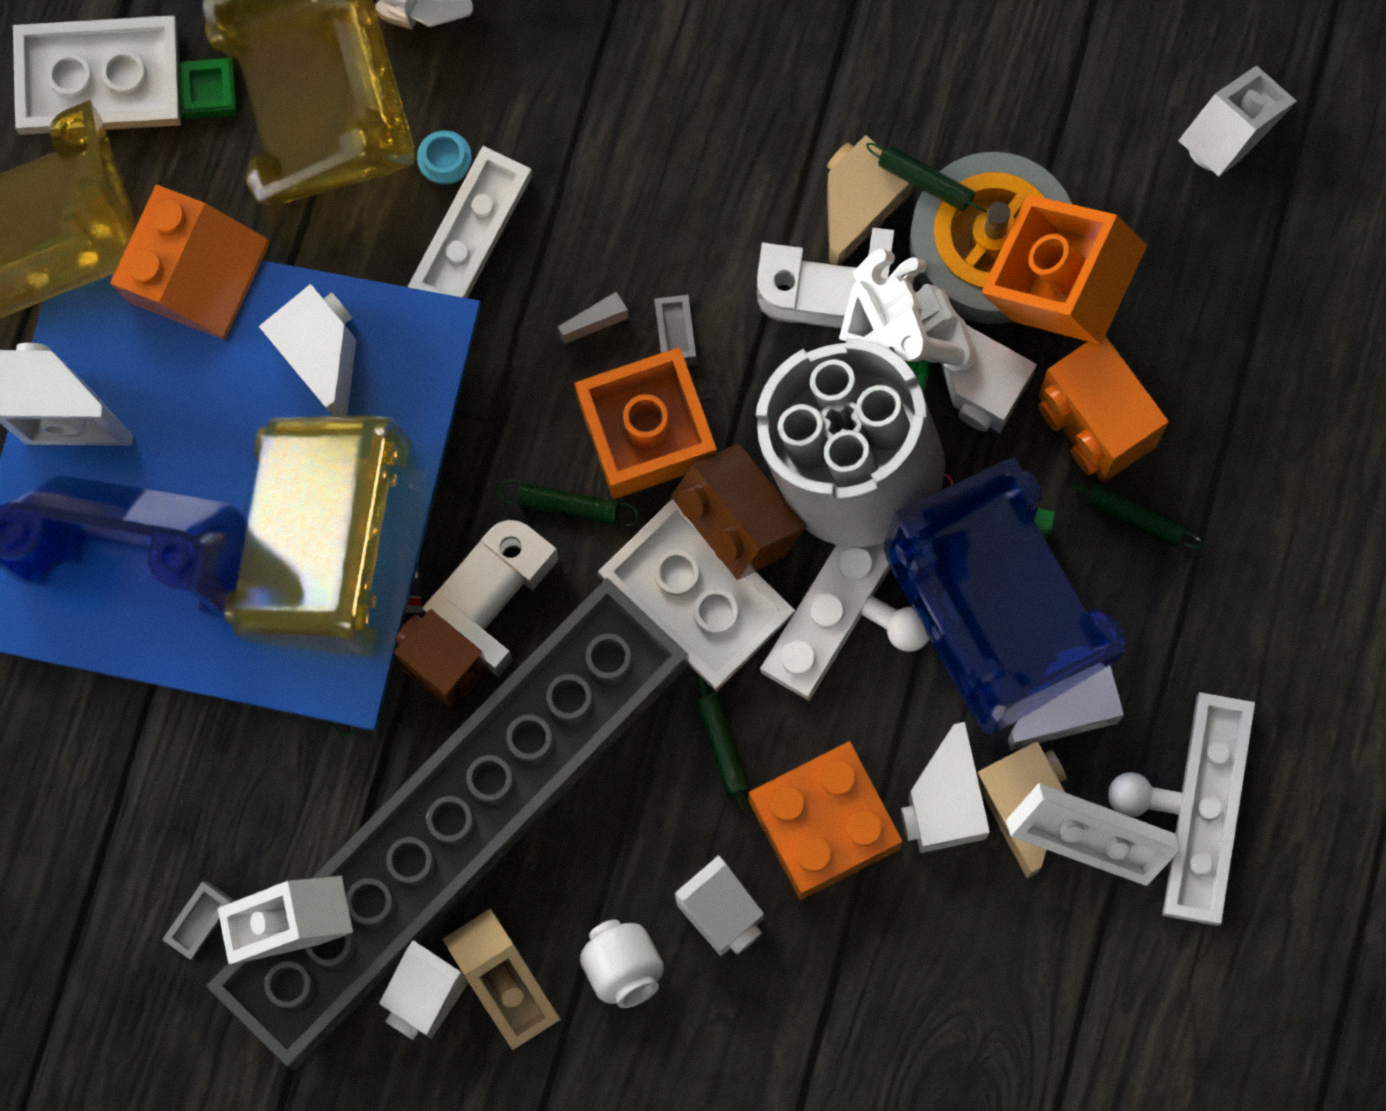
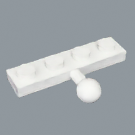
(830, 613)
(1204, 808)

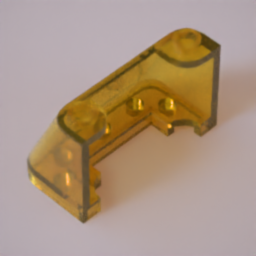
(315, 92)
(62, 214)
(316, 532)

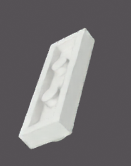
(472, 225)
(1092, 834)

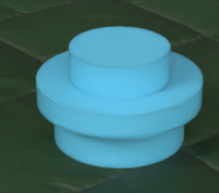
(444, 157)

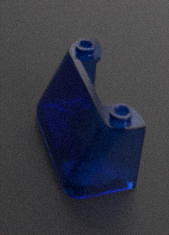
(189, 539)
(997, 596)

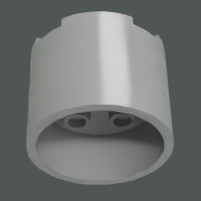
(849, 440)

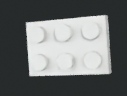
(116, 63)
(695, 596)

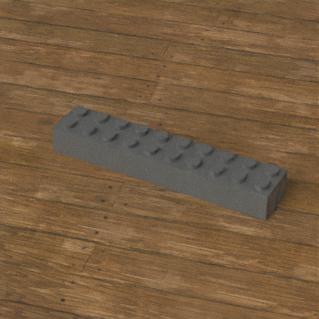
(461, 816)

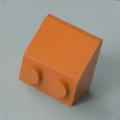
(189, 263)

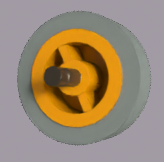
(965, 244)

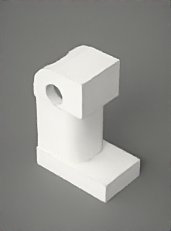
(818, 289)
(489, 581)

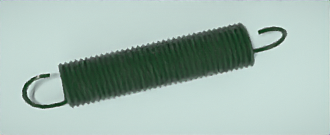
(925, 178)
(568, 503)
(1136, 515)
(722, 745)

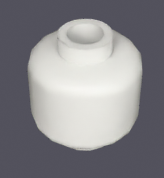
(622, 963)

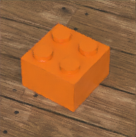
(1064, 268)
(1101, 409)
(645, 422)
(824, 820)

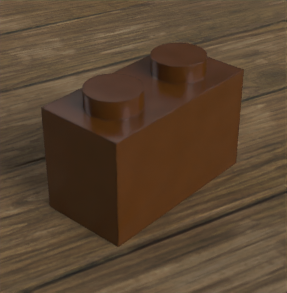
(737, 511)
(440, 659)

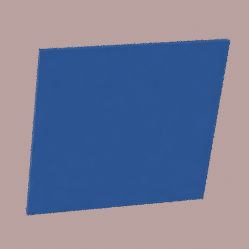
(194, 435)

